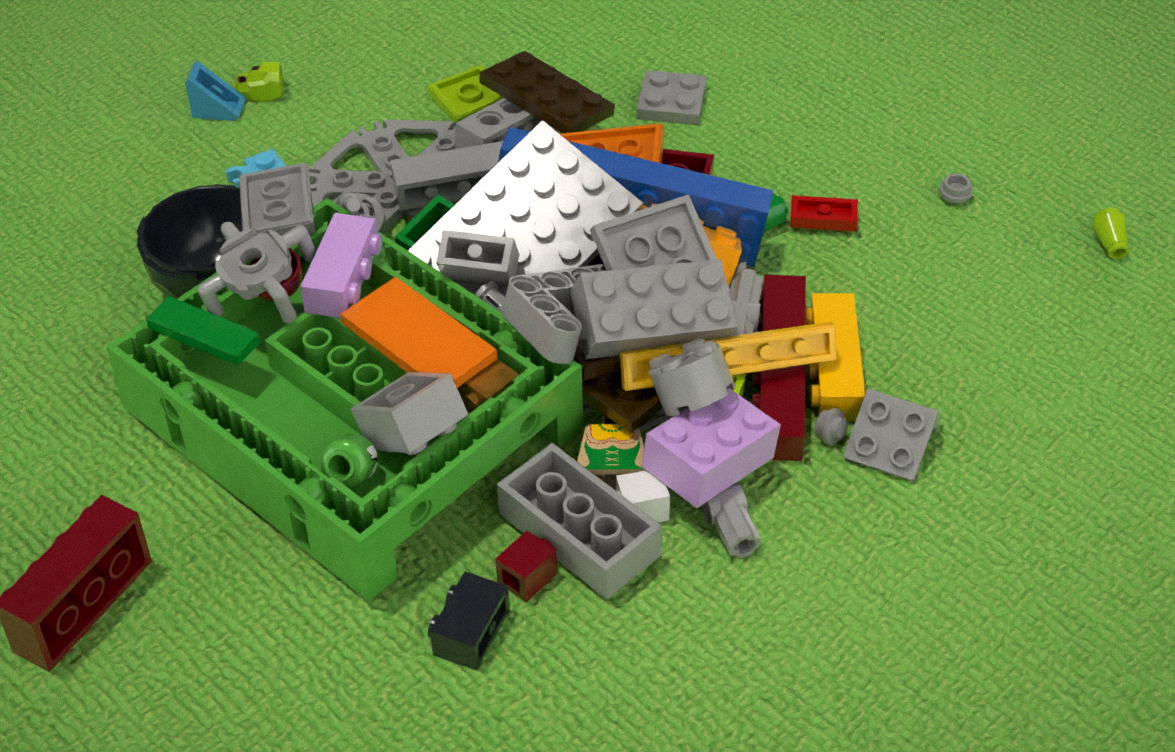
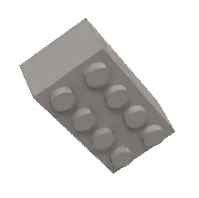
(651, 307)
(584, 519)

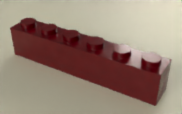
(783, 389)

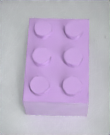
(710, 447)

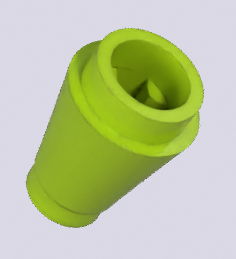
(1112, 231)

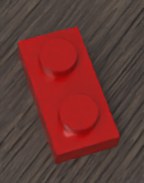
(824, 213)

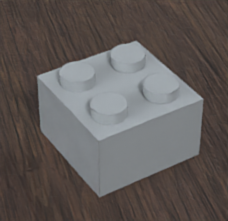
(410, 412)

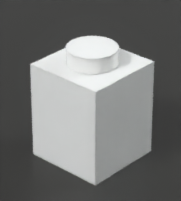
(645, 493)

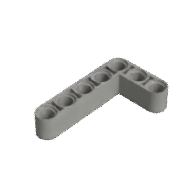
(544, 312)

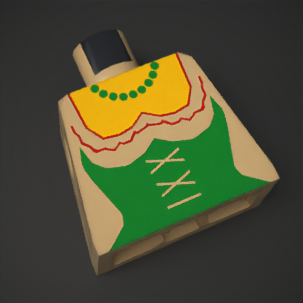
(611, 451)

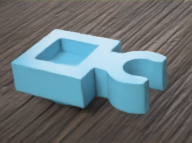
(259, 162)

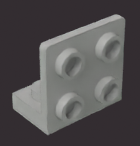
(891, 434)

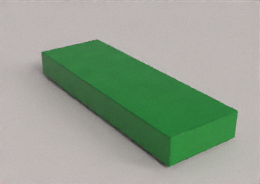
(203, 330)

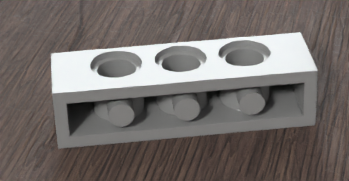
(492, 124)

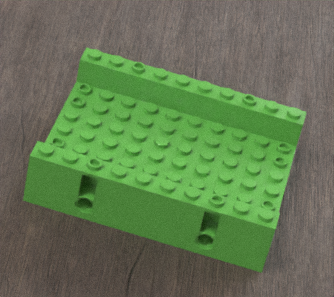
(275, 413)

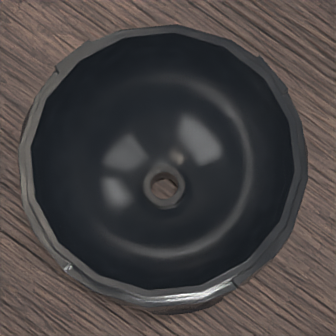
(184, 236)

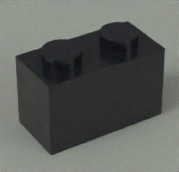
(469, 620)

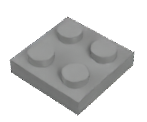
(671, 97)

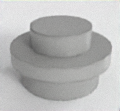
(956, 188)
(831, 426)

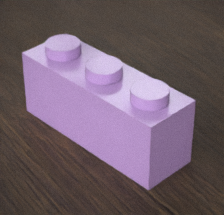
(340, 265)

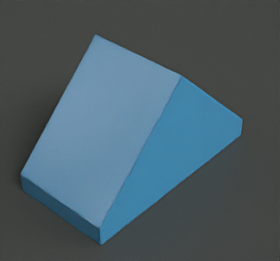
(212, 96)

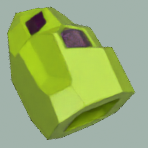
(261, 82)

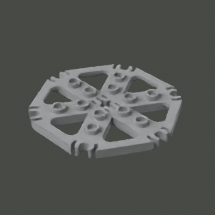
(380, 148)

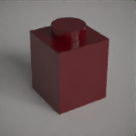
(526, 565)

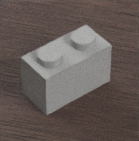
(477, 257)

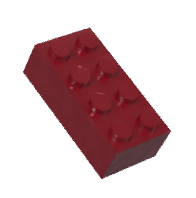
(74, 582)

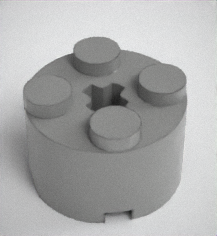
(692, 377)

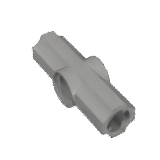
(745, 298)
(731, 518)

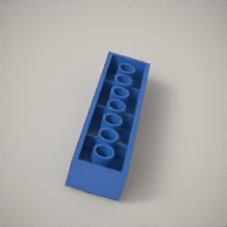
(715, 199)

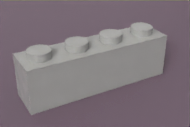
(442, 173)

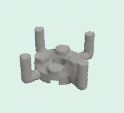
(260, 277)

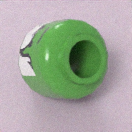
(349, 459)

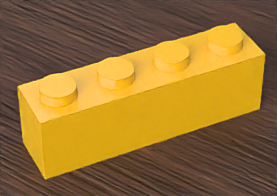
(838, 381)

